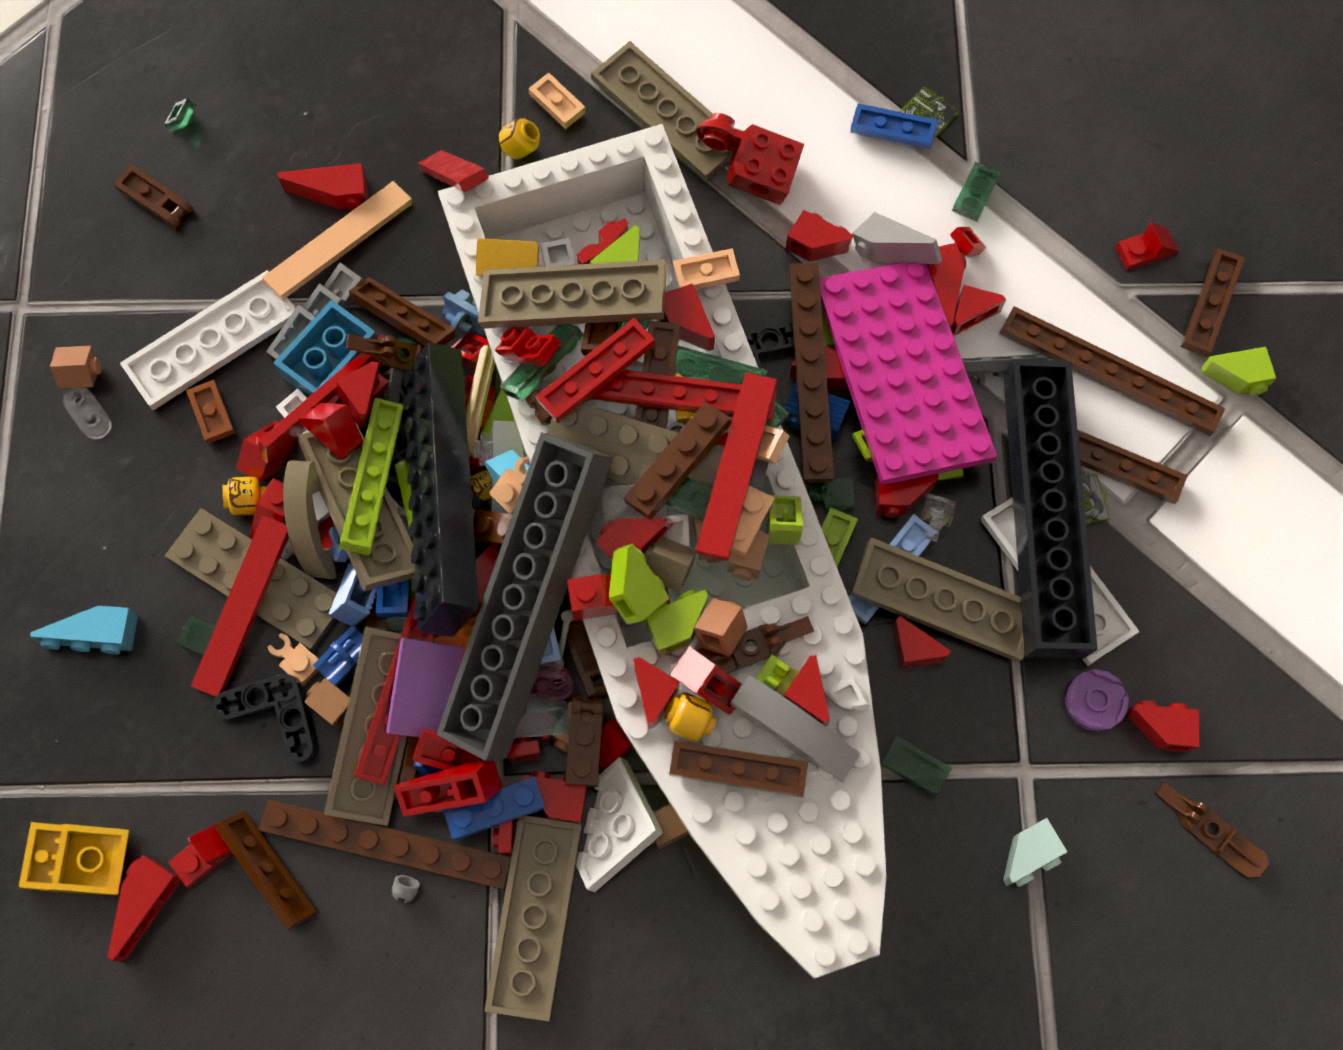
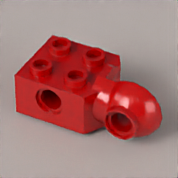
(760, 159)

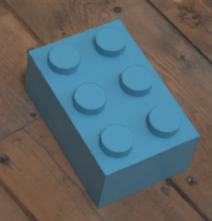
(321, 349)

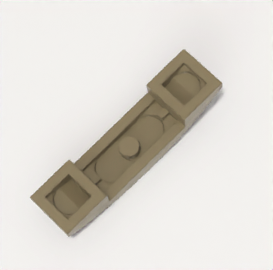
(301, 520)

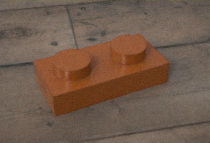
(210, 411)

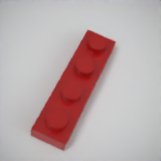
(595, 370)

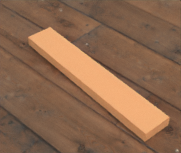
(337, 241)

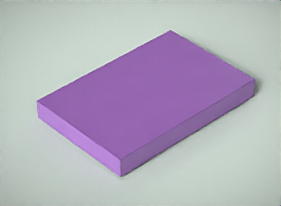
(422, 685)

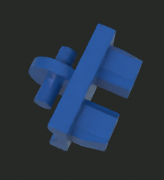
(340, 657)

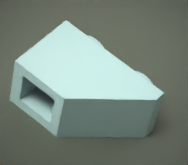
(1033, 849)

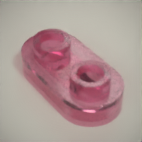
(546, 688)

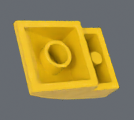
(74, 859)

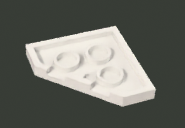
(616, 826)

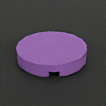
(1096, 700)

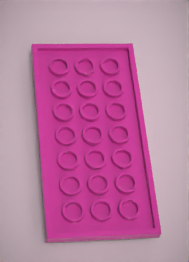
(904, 372)

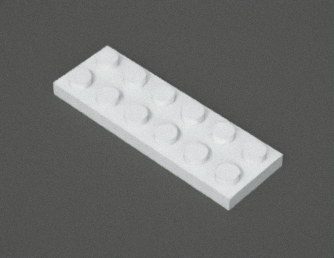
(207, 342)
(1111, 621)

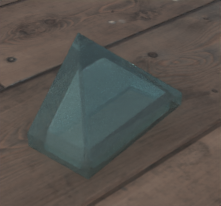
(544, 718)

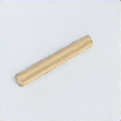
(478, 395)

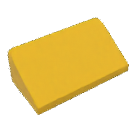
(505, 254)

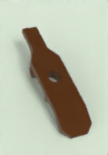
(385, 350)
(769, 641)
(1226, 843)

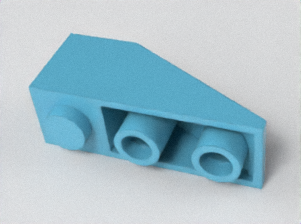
(98, 627)

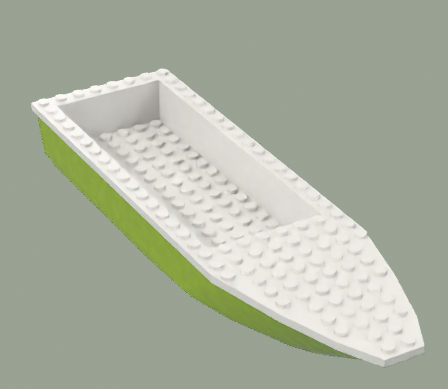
(797, 864)

